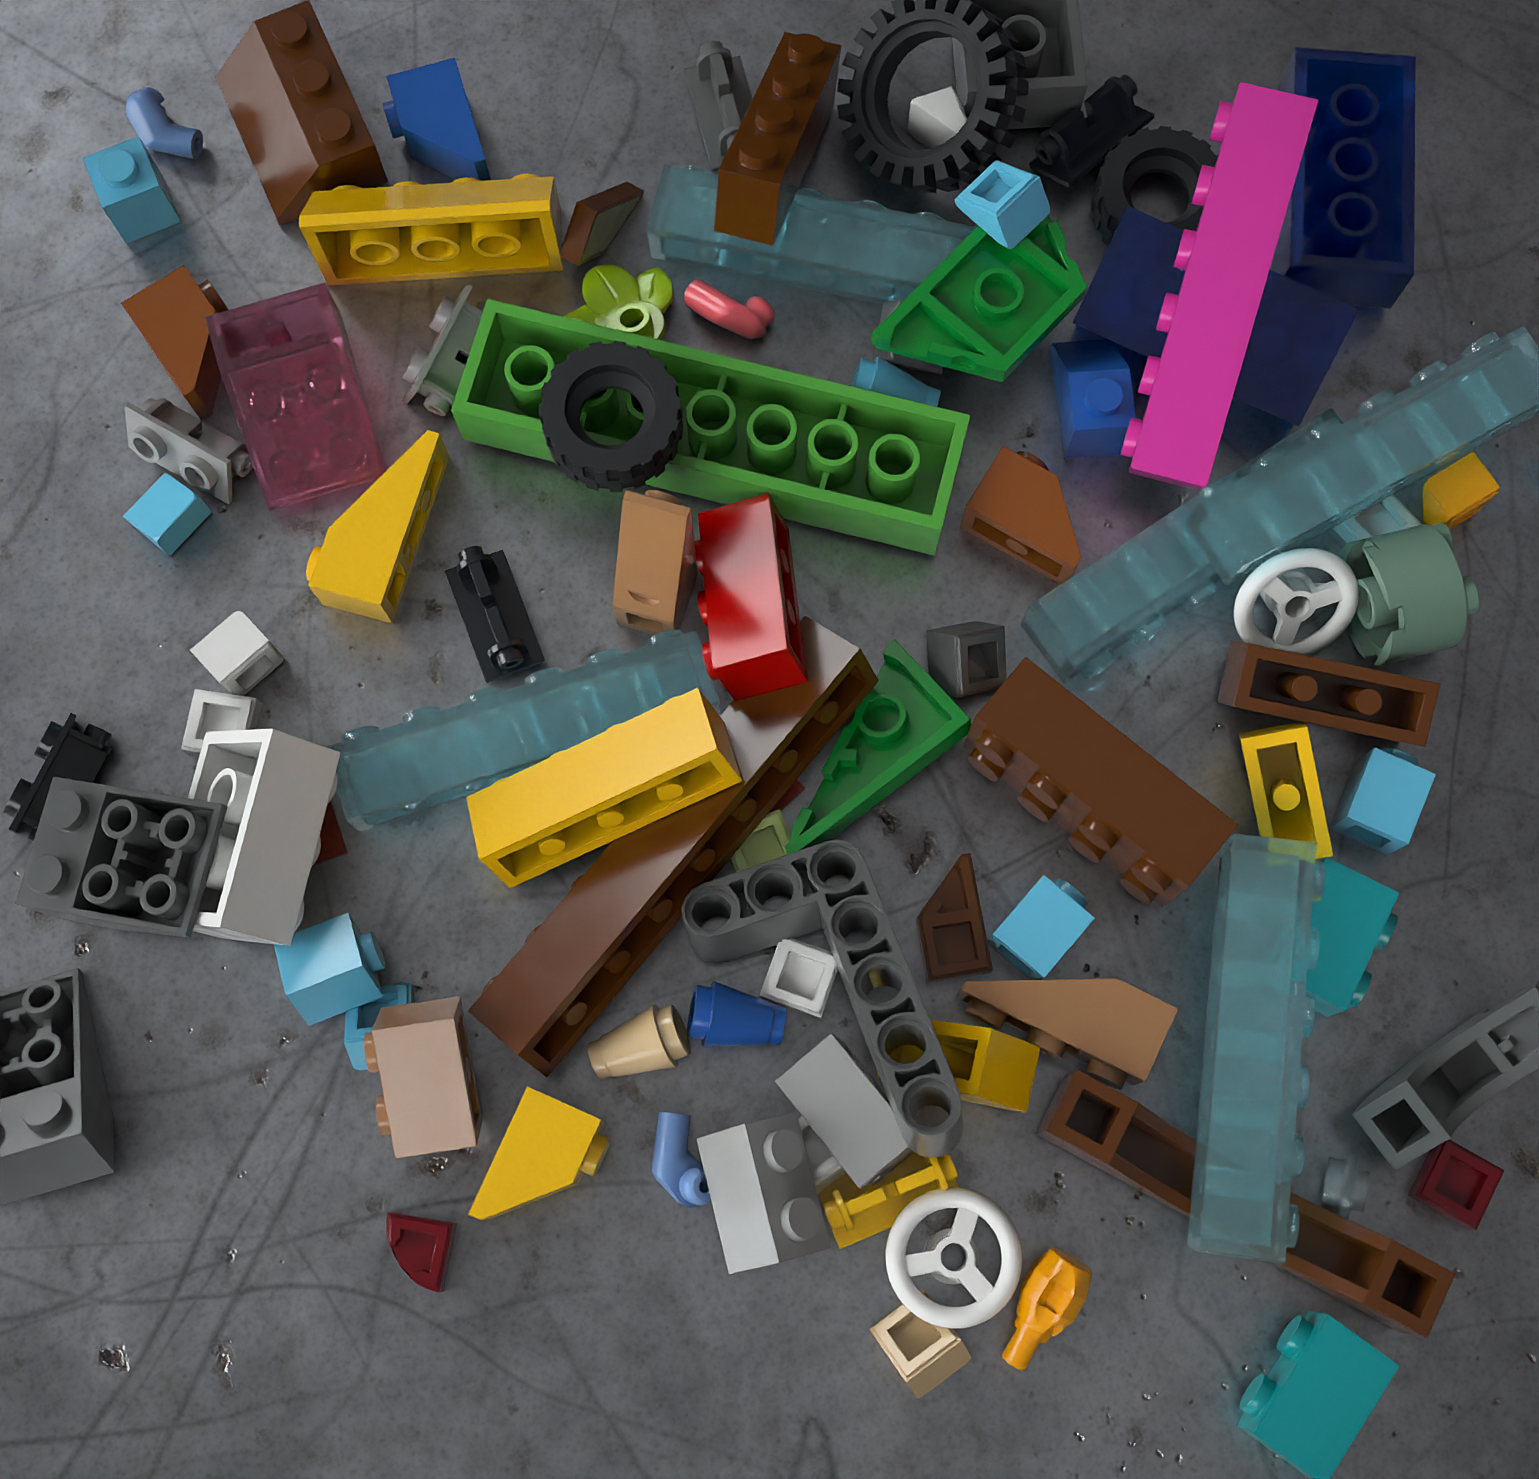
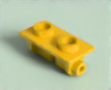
(867, 1211)

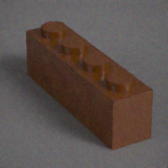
(777, 138)

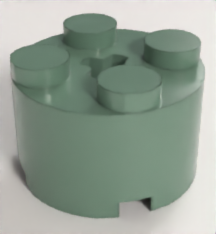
(1408, 593)

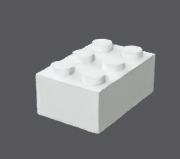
(269, 833)

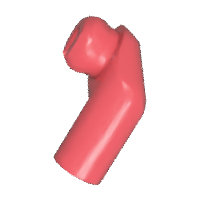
(747, 320)

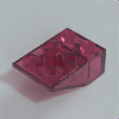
(297, 395)

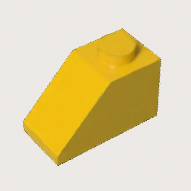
(1285, 785)
(984, 1063)
(540, 1155)

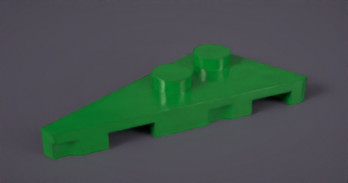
(891, 739)

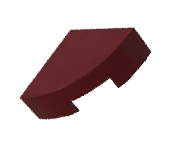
(421, 1247)

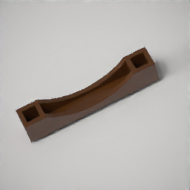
(1330, 1250)

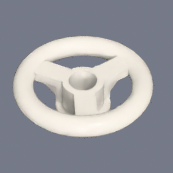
(1294, 597)
(902, 1267)

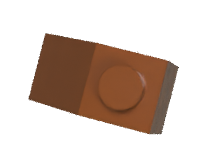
(175, 327)
(1024, 515)

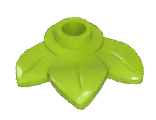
(626, 302)

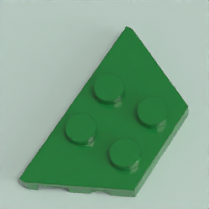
(987, 304)

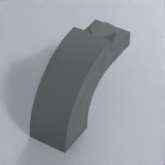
(1453, 1079)

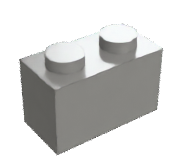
(763, 1193)

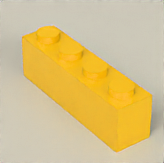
(602, 788)

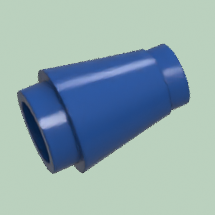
(733, 1018)

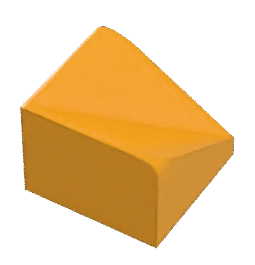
(1458, 492)

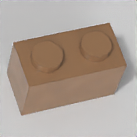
(424, 1077)

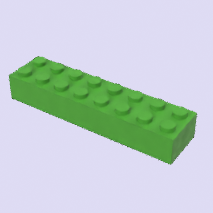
(748, 428)

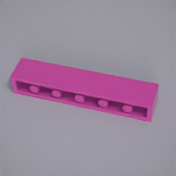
(1221, 285)

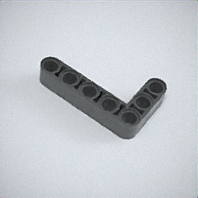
(861, 967)

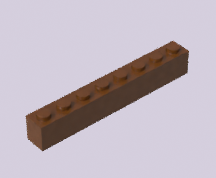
(640, 880)

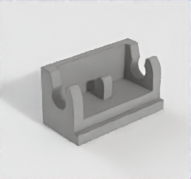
(846, 1111)

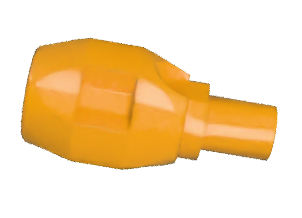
(1047, 1303)

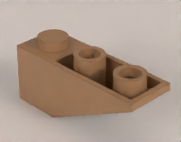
(654, 562)
(1092, 1019)

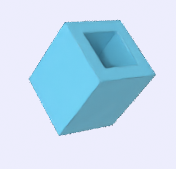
(131, 189)
(1382, 800)
(1042, 927)
(330, 968)

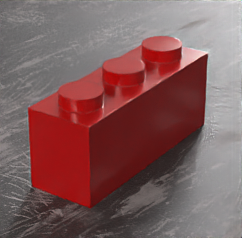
(749, 599)

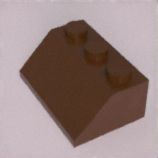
(297, 112)

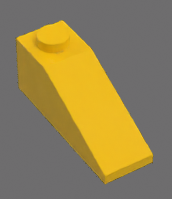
(379, 535)

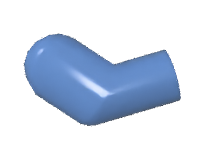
(154, 128)
(674, 1165)

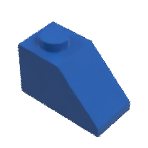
(436, 120)
(1092, 397)

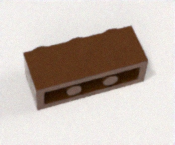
(1328, 693)

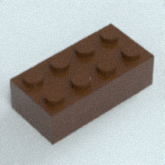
(1096, 785)

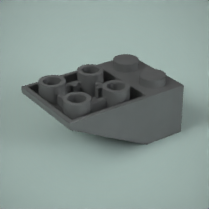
(121, 857)
(51, 1089)

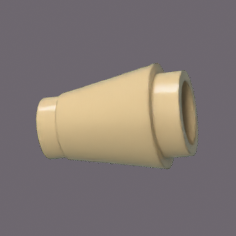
(641, 1044)

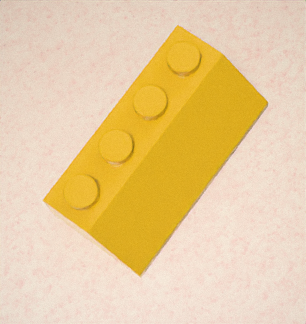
(434, 230)

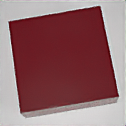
(1456, 1184)

